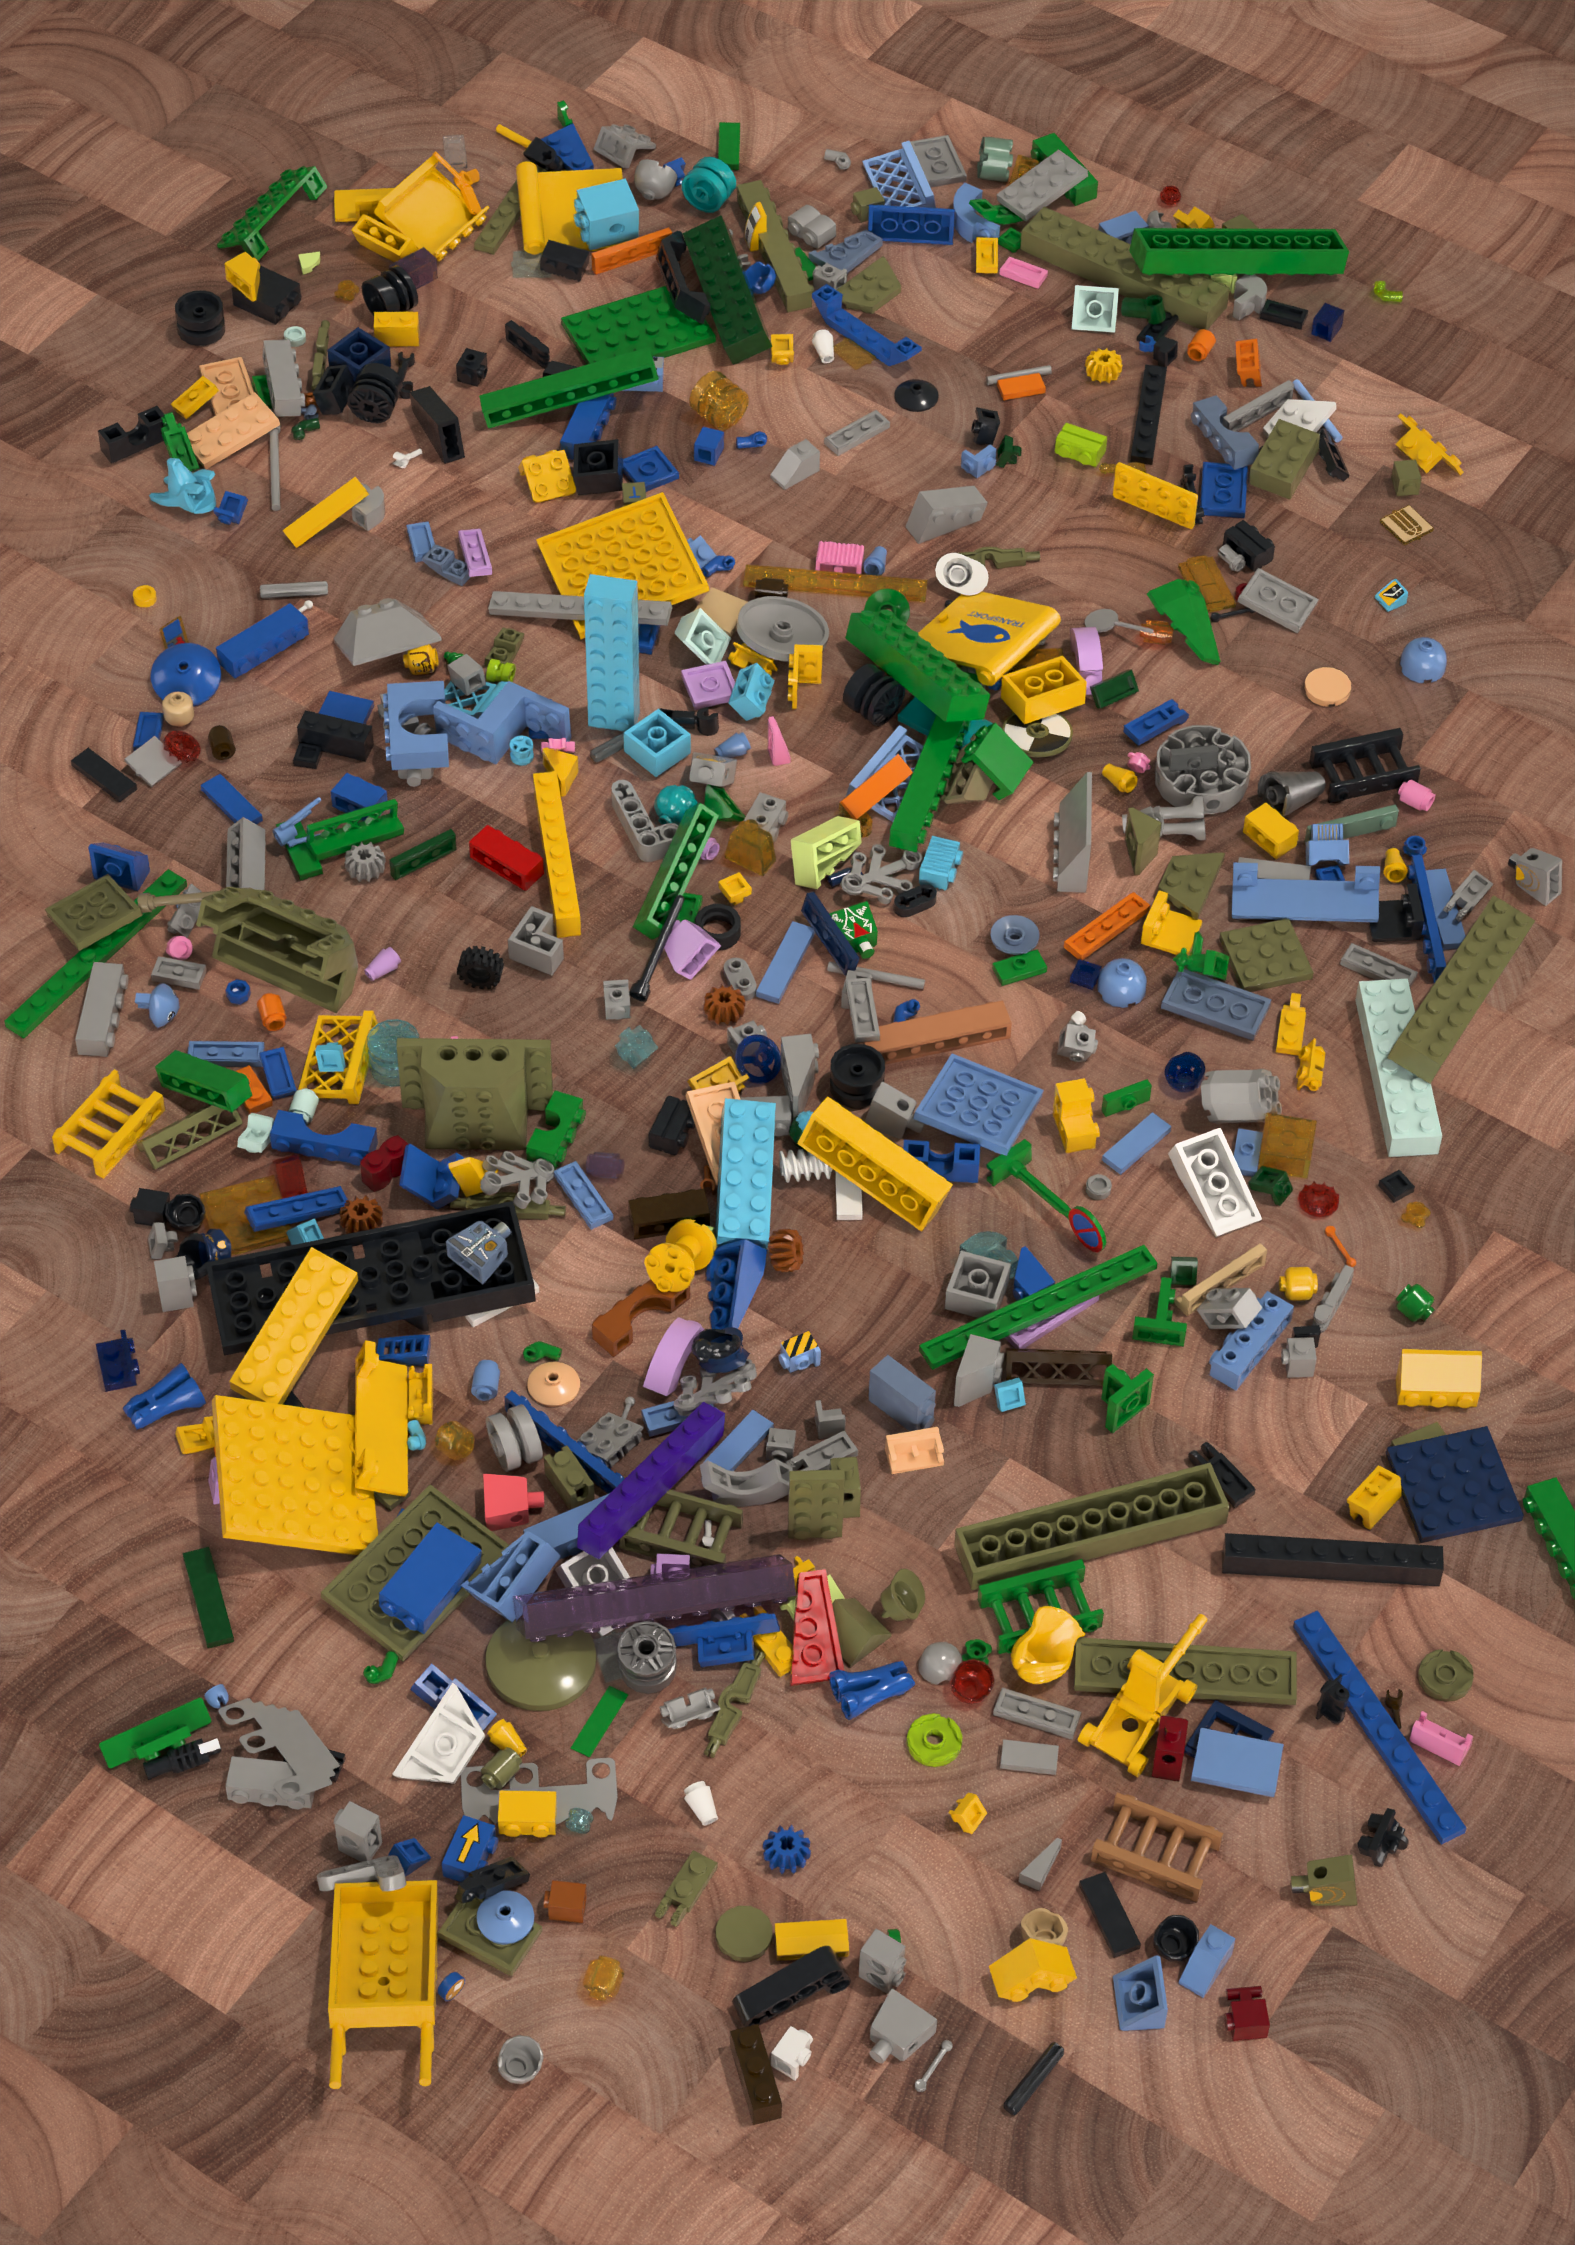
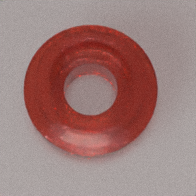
(1170, 195)

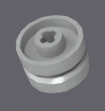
(514, 1438)

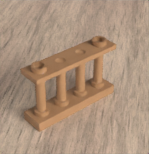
(1156, 1873)

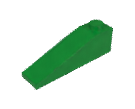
(1189, 614)

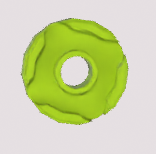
(934, 1754)

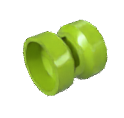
(500, 672)

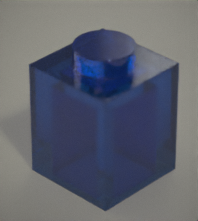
(1327, 322)

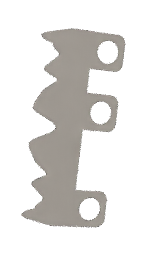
(596, 1793)

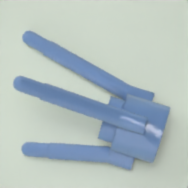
(286, 832)

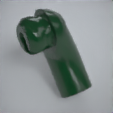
(304, 425)

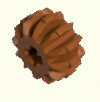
(724, 1005)
(361, 1215)
(786, 1250)

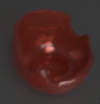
(972, 1681)

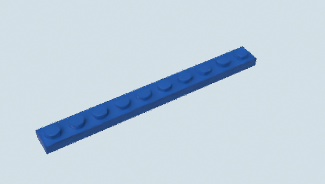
(1381, 1729)

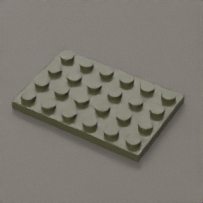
(358, 1585)

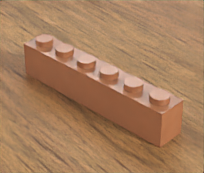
(943, 1032)

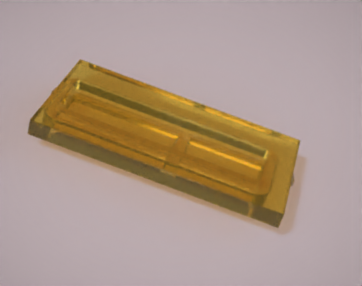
(1212, 585)

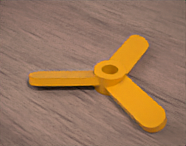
(464, 181)

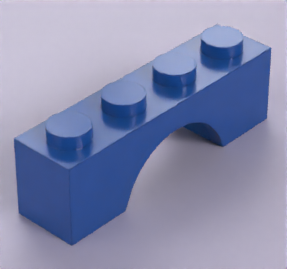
(350, 1146)

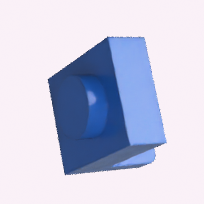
(231, 508)

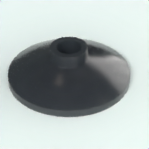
(916, 395)

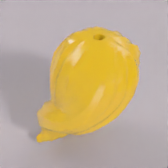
(1047, 1647)

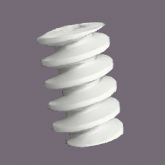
(802, 1165)

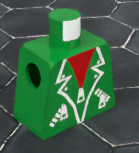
(858, 928)

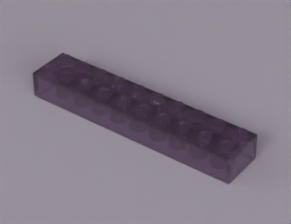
(654, 1597)

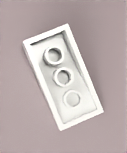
(1214, 1182)

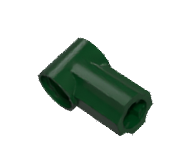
(1149, 308)

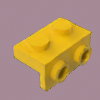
(720, 1073)

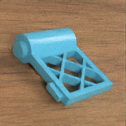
(482, 701)

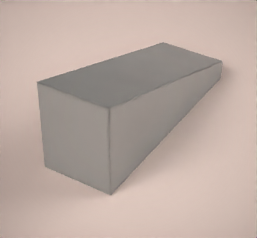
(1038, 1869)

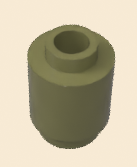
(501, 1768)

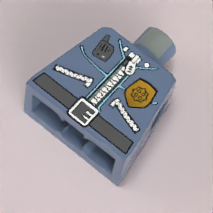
(479, 1249)

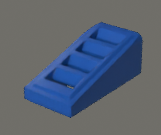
(412, 1342)

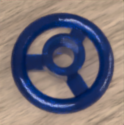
(768, 1056)

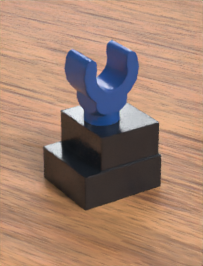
(1163, 350)

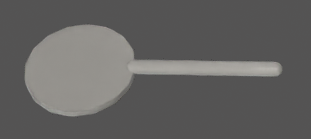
(1106, 619)

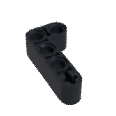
(792, 1985)

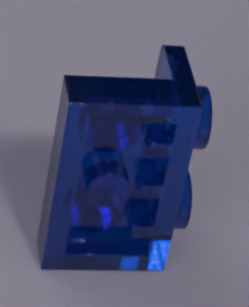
(116, 1363)

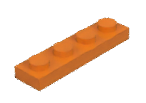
(628, 251)
(1107, 926)

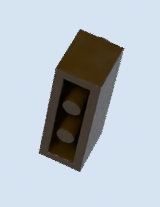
(659, 1213)
(755, 2074)

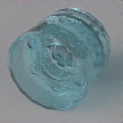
(383, 1049)

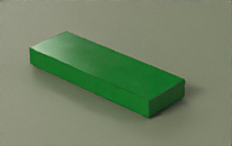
(729, 144)
(302, 858)

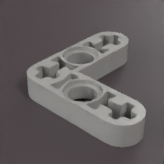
(385, 1869)

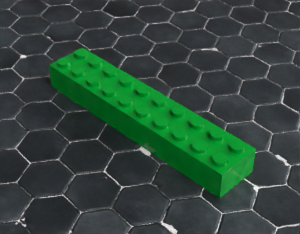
(1238, 251)

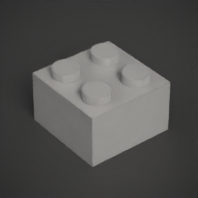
(977, 1285)

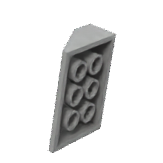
(1073, 838)

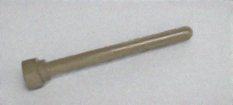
(149, 902)

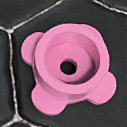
(1138, 762)

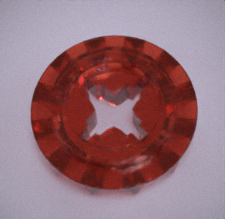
(190, 746)
(1318, 1208)

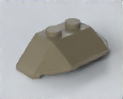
(966, 782)

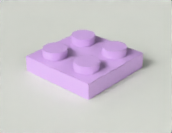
(708, 684)

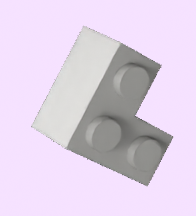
(534, 944)

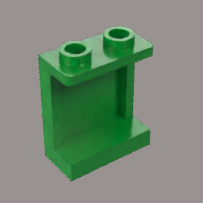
(998, 758)

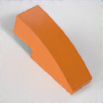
(876, 787)

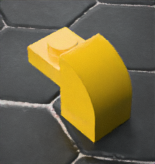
(1195, 219)

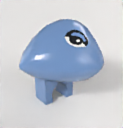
(162, 1004)

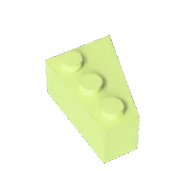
(822, 848)

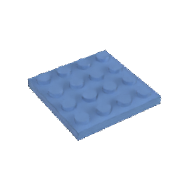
(978, 1104)

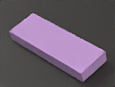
(475, 552)

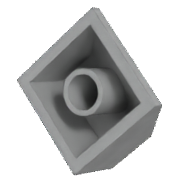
(978, 1369)

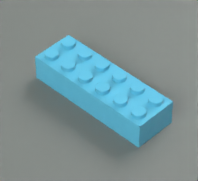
(745, 1172)

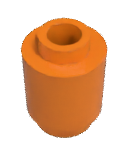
(1201, 345)
(271, 1012)

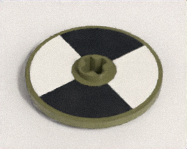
(1040, 737)

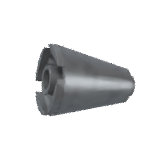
(1290, 789)

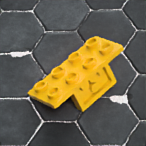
(352, 204)
(1155, 495)

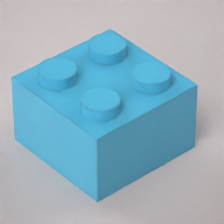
(657, 742)

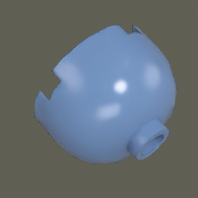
(1423, 660)
(1122, 982)

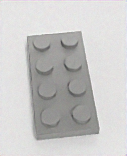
(1042, 185)

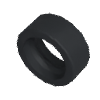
(724, 913)

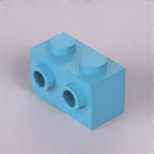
(751, 691)

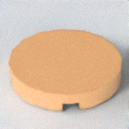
(1327, 686)

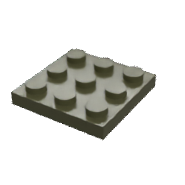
(93, 912)
(1266, 955)

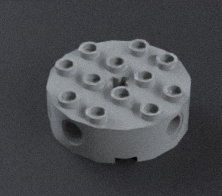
(1219, 785)

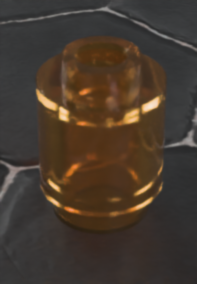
(1162, 632)

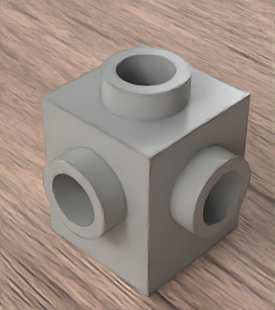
(1077, 1042)

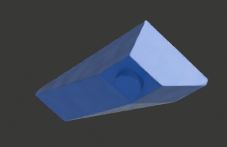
(734, 1280)

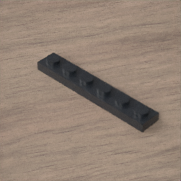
(1148, 414)

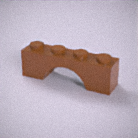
(614, 1328)

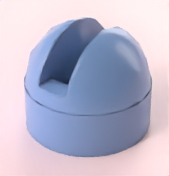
(217, 1695)

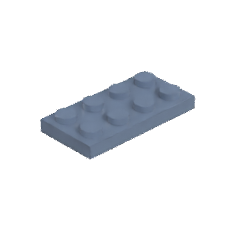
(1216, 1004)

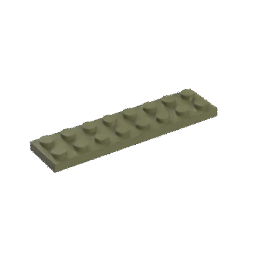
(1217, 1670)

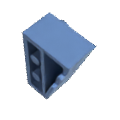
(513, 1574)

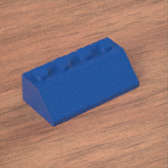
(912, 224)

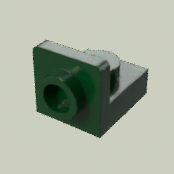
(1272, 1182)

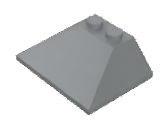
(383, 631)

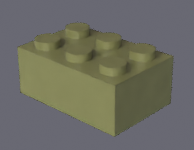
(1284, 459)

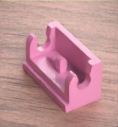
(1440, 1740)

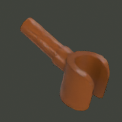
(707, 1182)

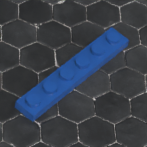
(1432, 941)
(558, 1437)

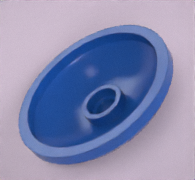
(198, 680)

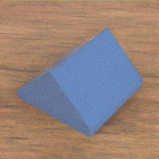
(1141, 1996)

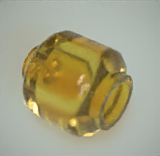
(454, 1440)
(603, 1978)

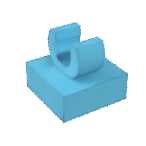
(330, 1057)
(1009, 1394)

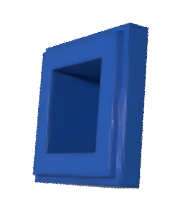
(410, 1855)

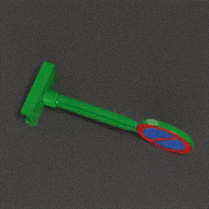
(1081, 1220)

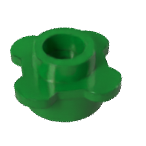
(978, 1646)

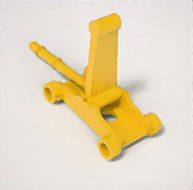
(1145, 1698)

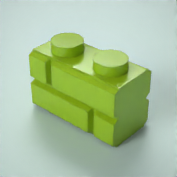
(1080, 445)

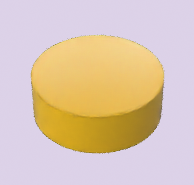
(144, 596)

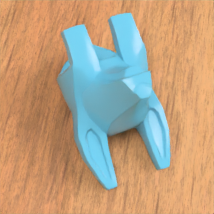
(187, 489)

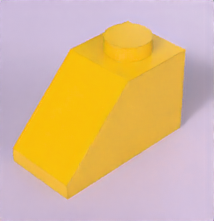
(244, 274)

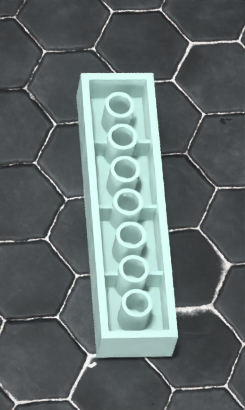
(1402, 1098)

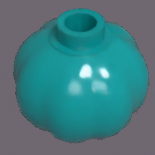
(673, 803)

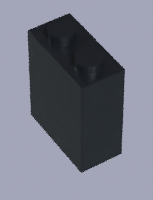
(274, 297)

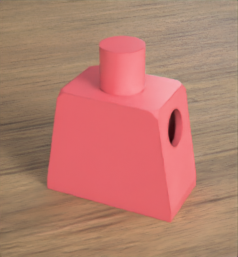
(508, 1501)

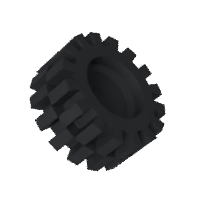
(480, 967)

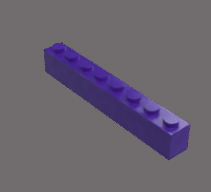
(650, 1480)

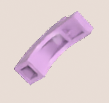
(1088, 654)
(671, 1356)

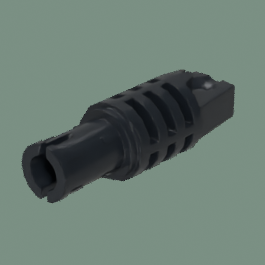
(182, 1758)

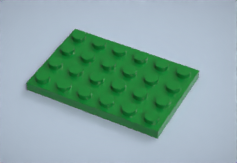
(634, 325)

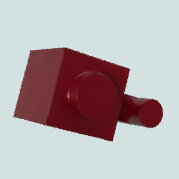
(1247, 2017)

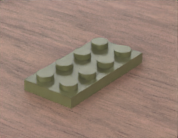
(816, 1504)

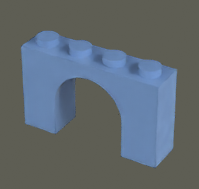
(411, 749)

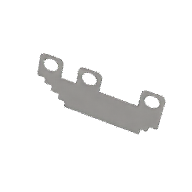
(294, 1741)

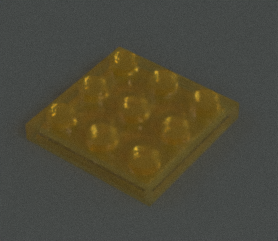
(226, 1212)

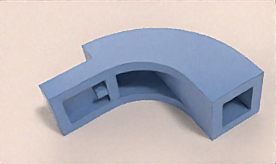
(966, 221)

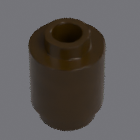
(771, 587)
(221, 742)

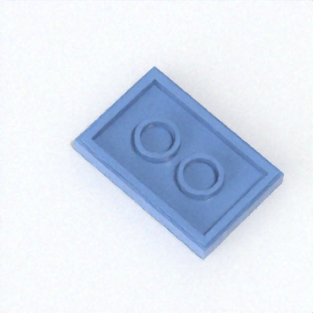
(1237, 1762)

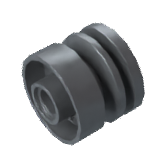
(647, 1657)

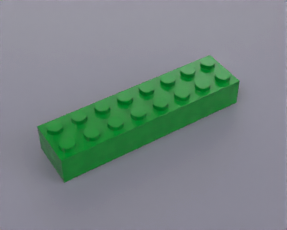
(917, 666)

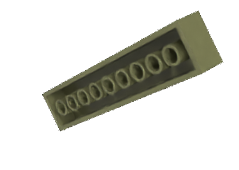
(1111, 265)
(1461, 989)
(1092, 1525)

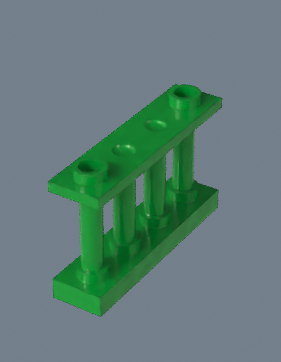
(1033, 1583)

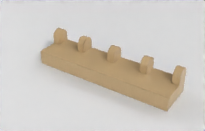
(1223, 1279)

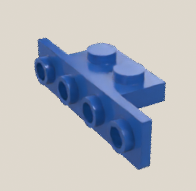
(725, 1640)

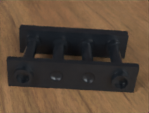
(1361, 747)

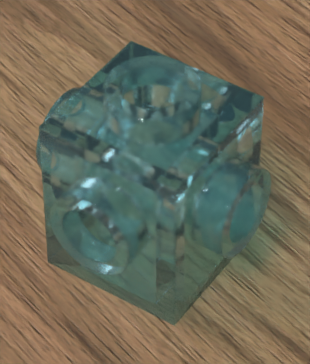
(635, 1045)

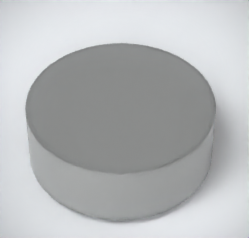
(1098, 1187)

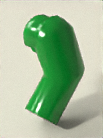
(384, 1672)

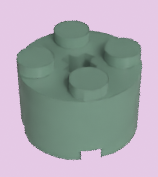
(995, 159)

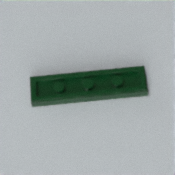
(208, 1597)

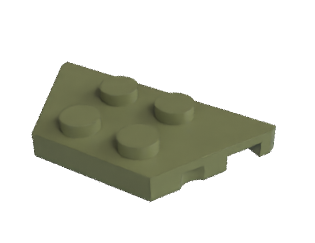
(871, 287)
(1191, 880)

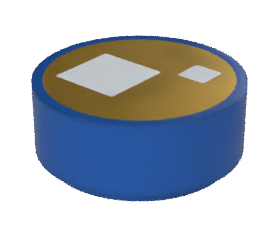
(451, 1986)

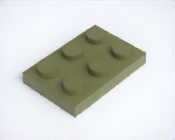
(463, 1932)

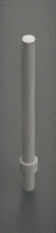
(274, 468)

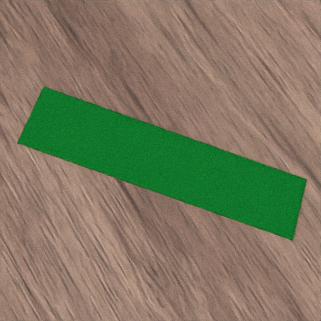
(599, 1721)

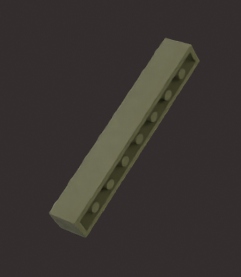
(776, 249)

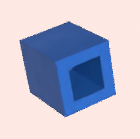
(708, 446)

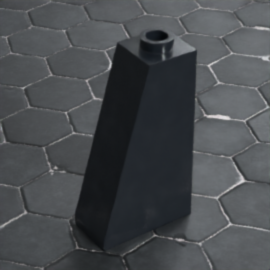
(438, 423)

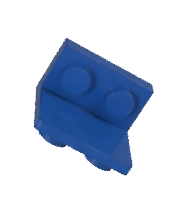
(428, 1177)

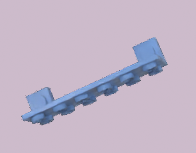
(1305, 898)

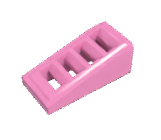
(776, 744)

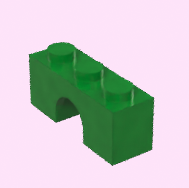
(565, 1114)

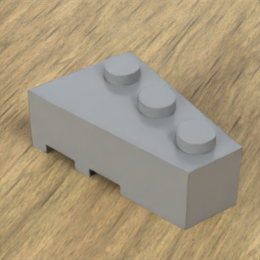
(944, 511)

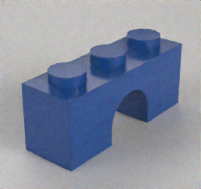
(956, 1166)

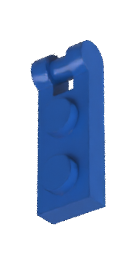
(1155, 722)

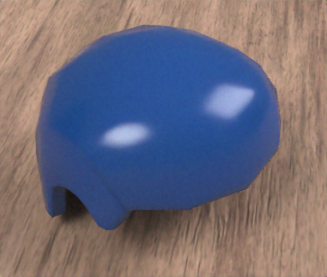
(760, 277)

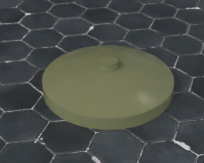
(541, 1672)

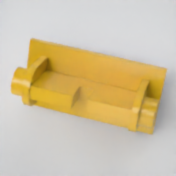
(745, 655)
(1310, 1059)

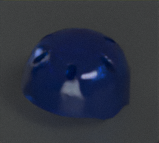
(1185, 1079)

